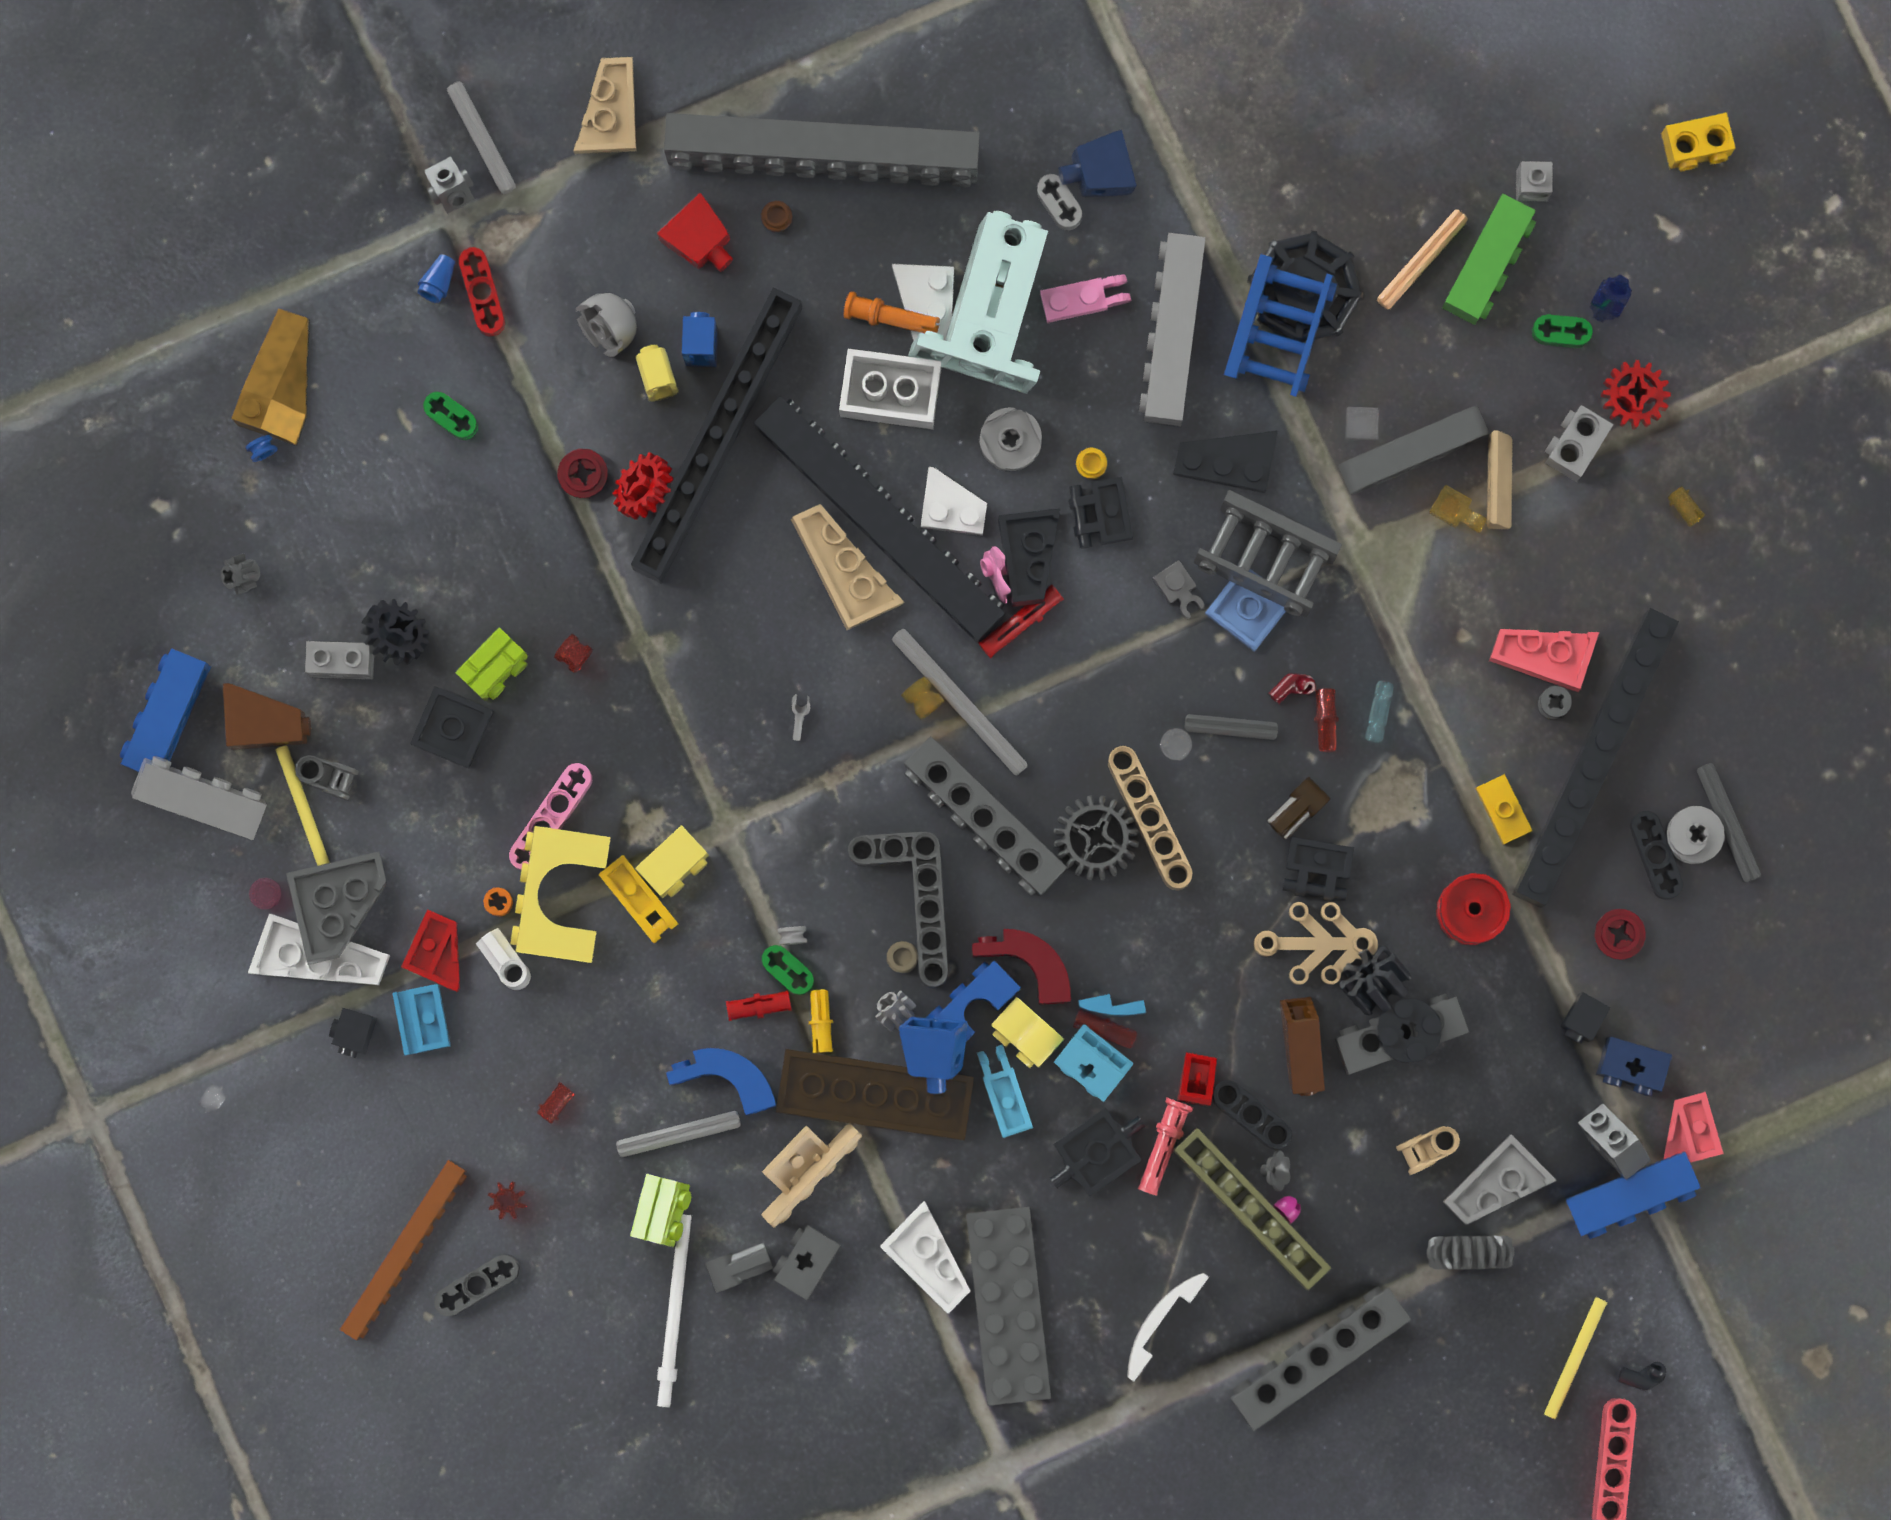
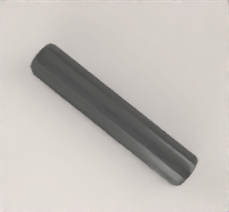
(1231, 727)

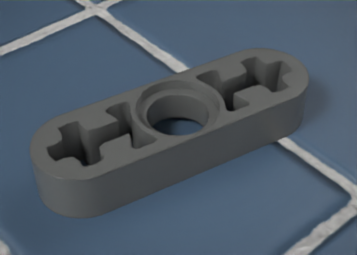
(460, 1304)

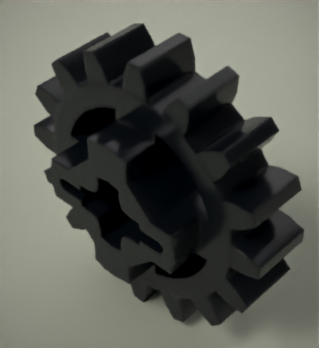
(395, 632)

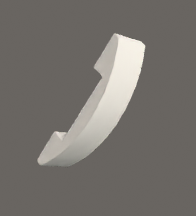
(1187, 1291)

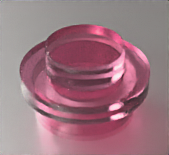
(265, 893)

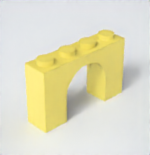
(536, 932)

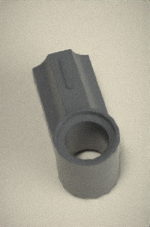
(732, 1269)

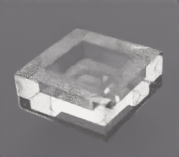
(1362, 423)

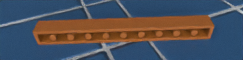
(402, 1251)

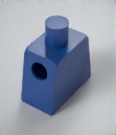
(933, 1049)

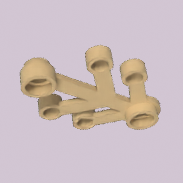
(1322, 942)

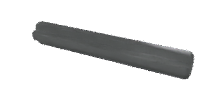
(1732, 828)

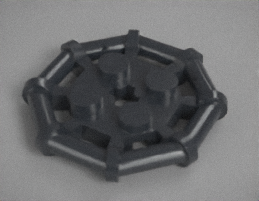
(1315, 269)

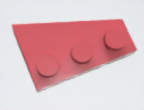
(1552, 657)

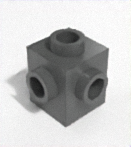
(452, 191)

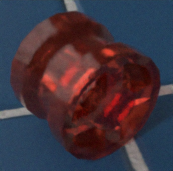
(573, 653)

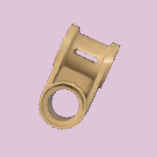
(1426, 1149)

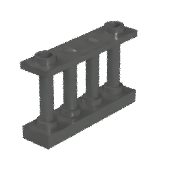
(1267, 523)

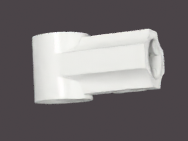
(503, 958)

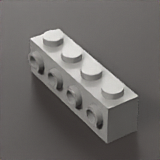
(199, 798)

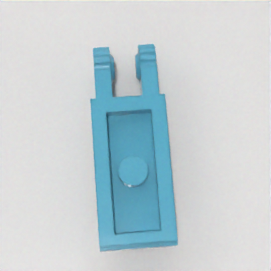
(1005, 1095)

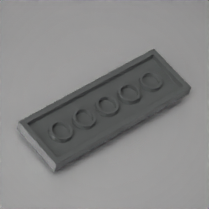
(1008, 1306)

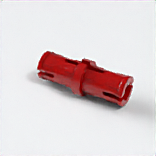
(758, 1005)

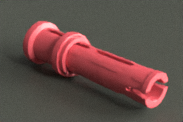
(1169, 1131)

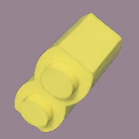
(656, 373)
(1027, 1033)

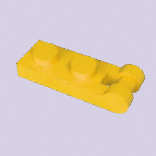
(637, 897)

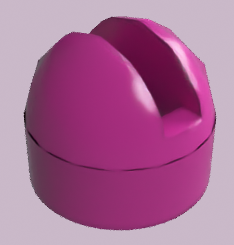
(1288, 1208)

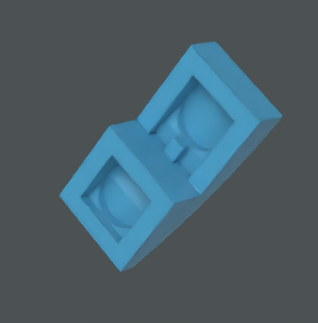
(1102, 1006)

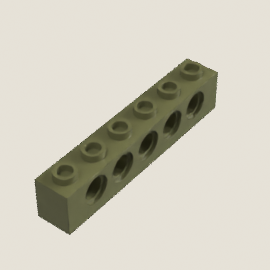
(1252, 1209)

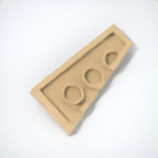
(849, 579)

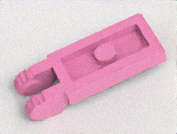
(1082, 298)

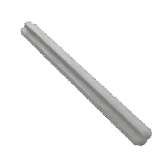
(959, 702)

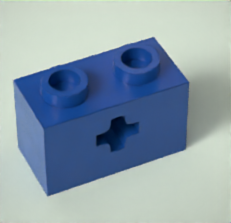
(699, 340)

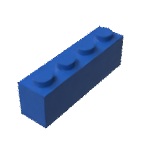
(167, 709)
(1643, 1191)

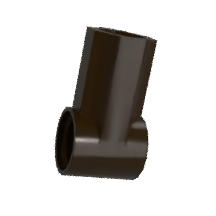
(1303, 803)

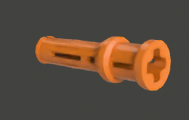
(877, 312)

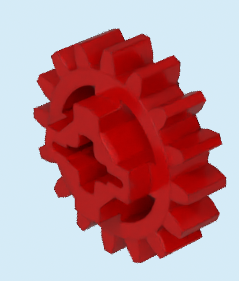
(1622, 394)
(642, 486)

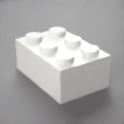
(890, 389)

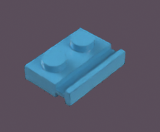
(421, 1019)

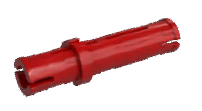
(991, 645)

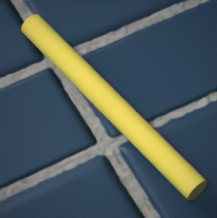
(302, 806)
(1575, 1358)

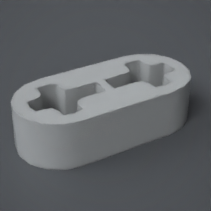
(1053, 206)

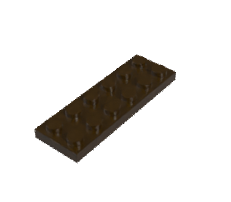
(872, 1095)

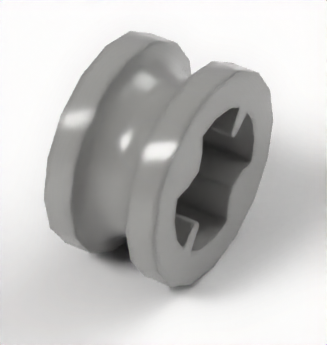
(792, 935)

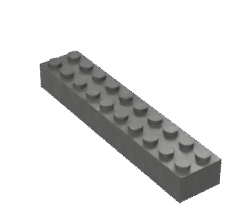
(822, 149)

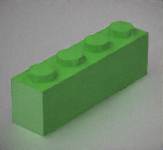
(1489, 259)

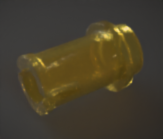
(1685, 506)

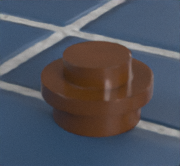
(776, 216)

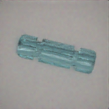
(1379, 711)

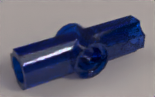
(1611, 298)

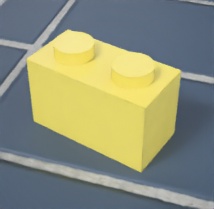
(673, 862)

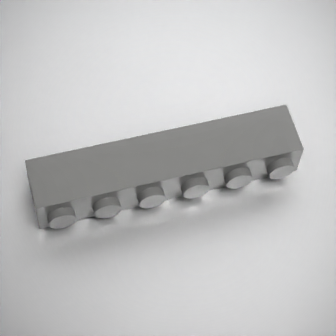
(1174, 329)

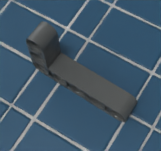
(921, 894)

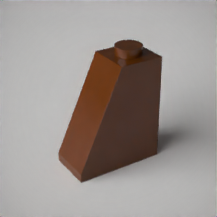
(261, 721)
(1302, 1045)

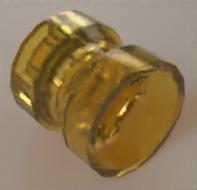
(924, 700)

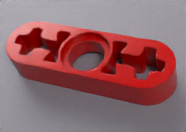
(483, 268)

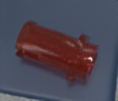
(555, 1103)

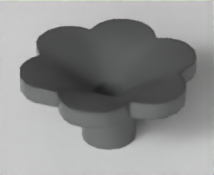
(1277, 1170)

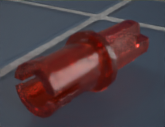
(1326, 719)
(1106, 1028)

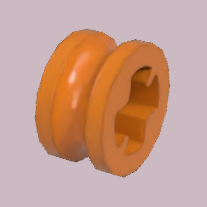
(502, 893)

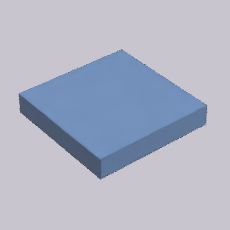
(1245, 614)

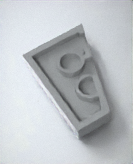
(1499, 1180)

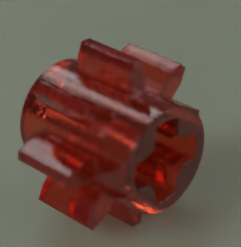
(504, 1192)

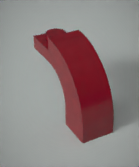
(1038, 955)

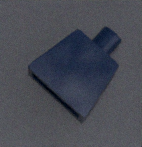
(1101, 167)

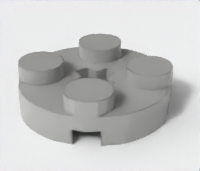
(1004, 456)

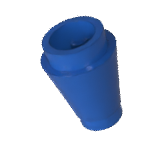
(436, 280)

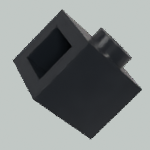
(352, 1032)

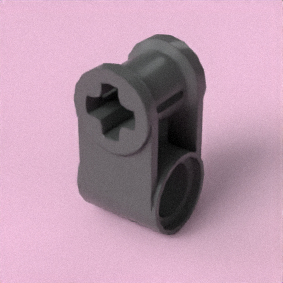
(328, 776)

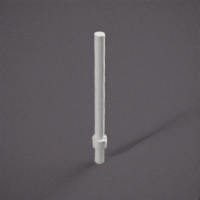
(667, 1373)

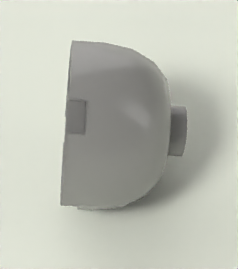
(608, 321)

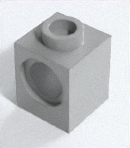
(1534, 181)

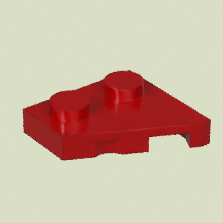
(435, 951)

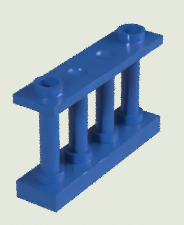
(1250, 333)

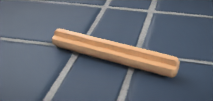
(1422, 259)

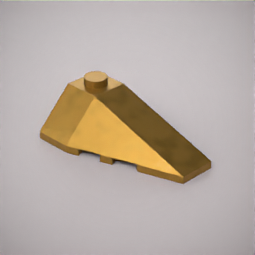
(276, 386)

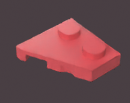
(1693, 1129)

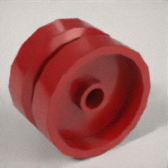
(1454, 911)

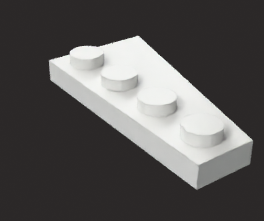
(283, 955)

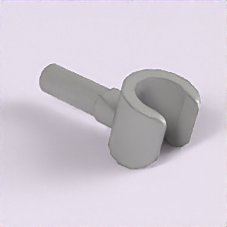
(799, 713)

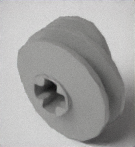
(1711, 834)

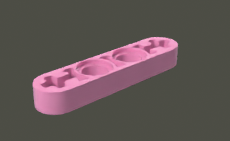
(545, 811)

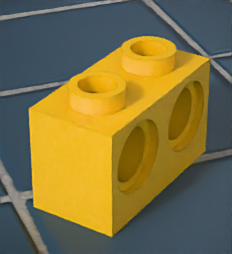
(1695, 134)

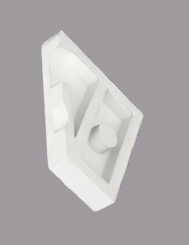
(951, 506)

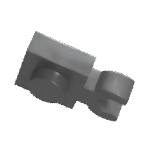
(1176, 585)

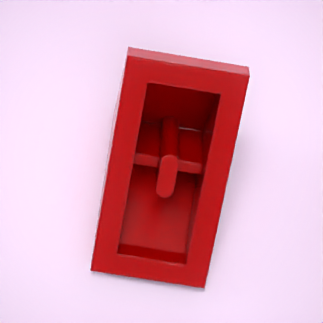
(1197, 1079)

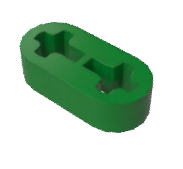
(1560, 338)
(454, 409)
(793, 964)

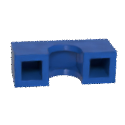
(990, 985)

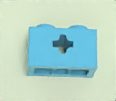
(1107, 1062)

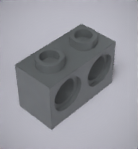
(1614, 1141)

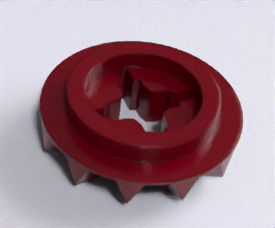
(569, 467)
(1633, 929)

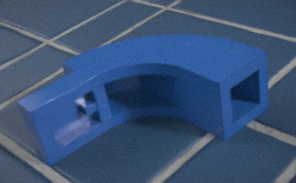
(744, 1075)

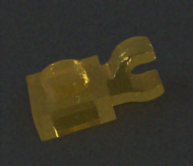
(1454, 507)

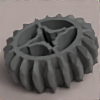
(1109, 844)
(1470, 1252)

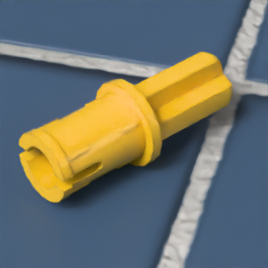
(820, 1021)

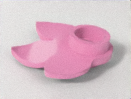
(994, 567)

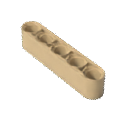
(1149, 801)

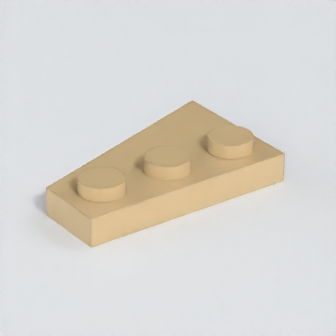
(610, 115)

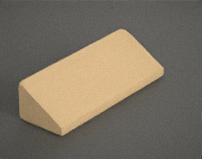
(1499, 481)

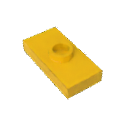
(1503, 809)

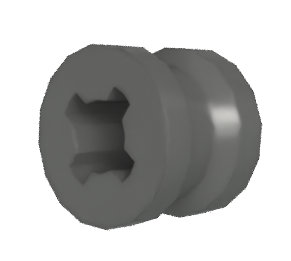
(1550, 707)

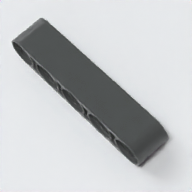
(1413, 450)

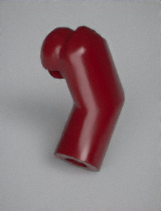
(1294, 684)

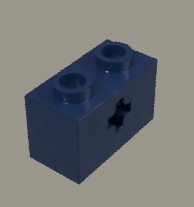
(1652, 1062)

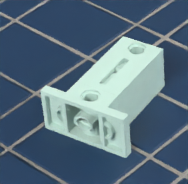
(991, 305)

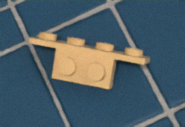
(802, 1167)

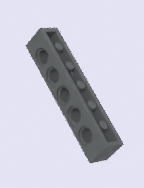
(933, 755)
(1391, 1318)

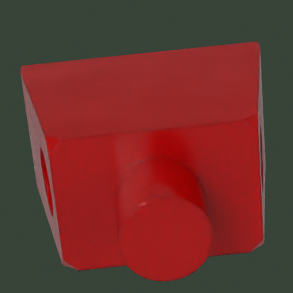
(697, 235)

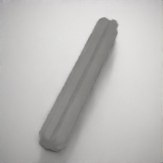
(481, 138)
(678, 1134)

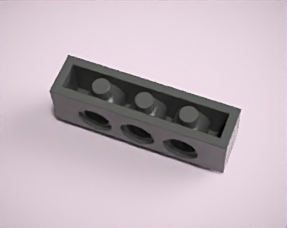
(1356, 1058)

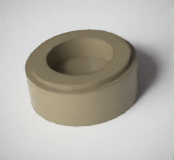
(902, 957)

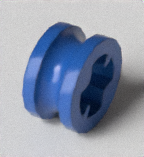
(261, 448)

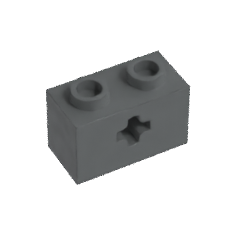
(805, 1281)

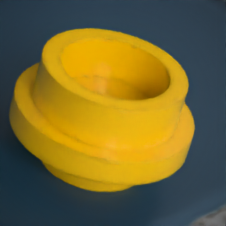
(1091, 463)

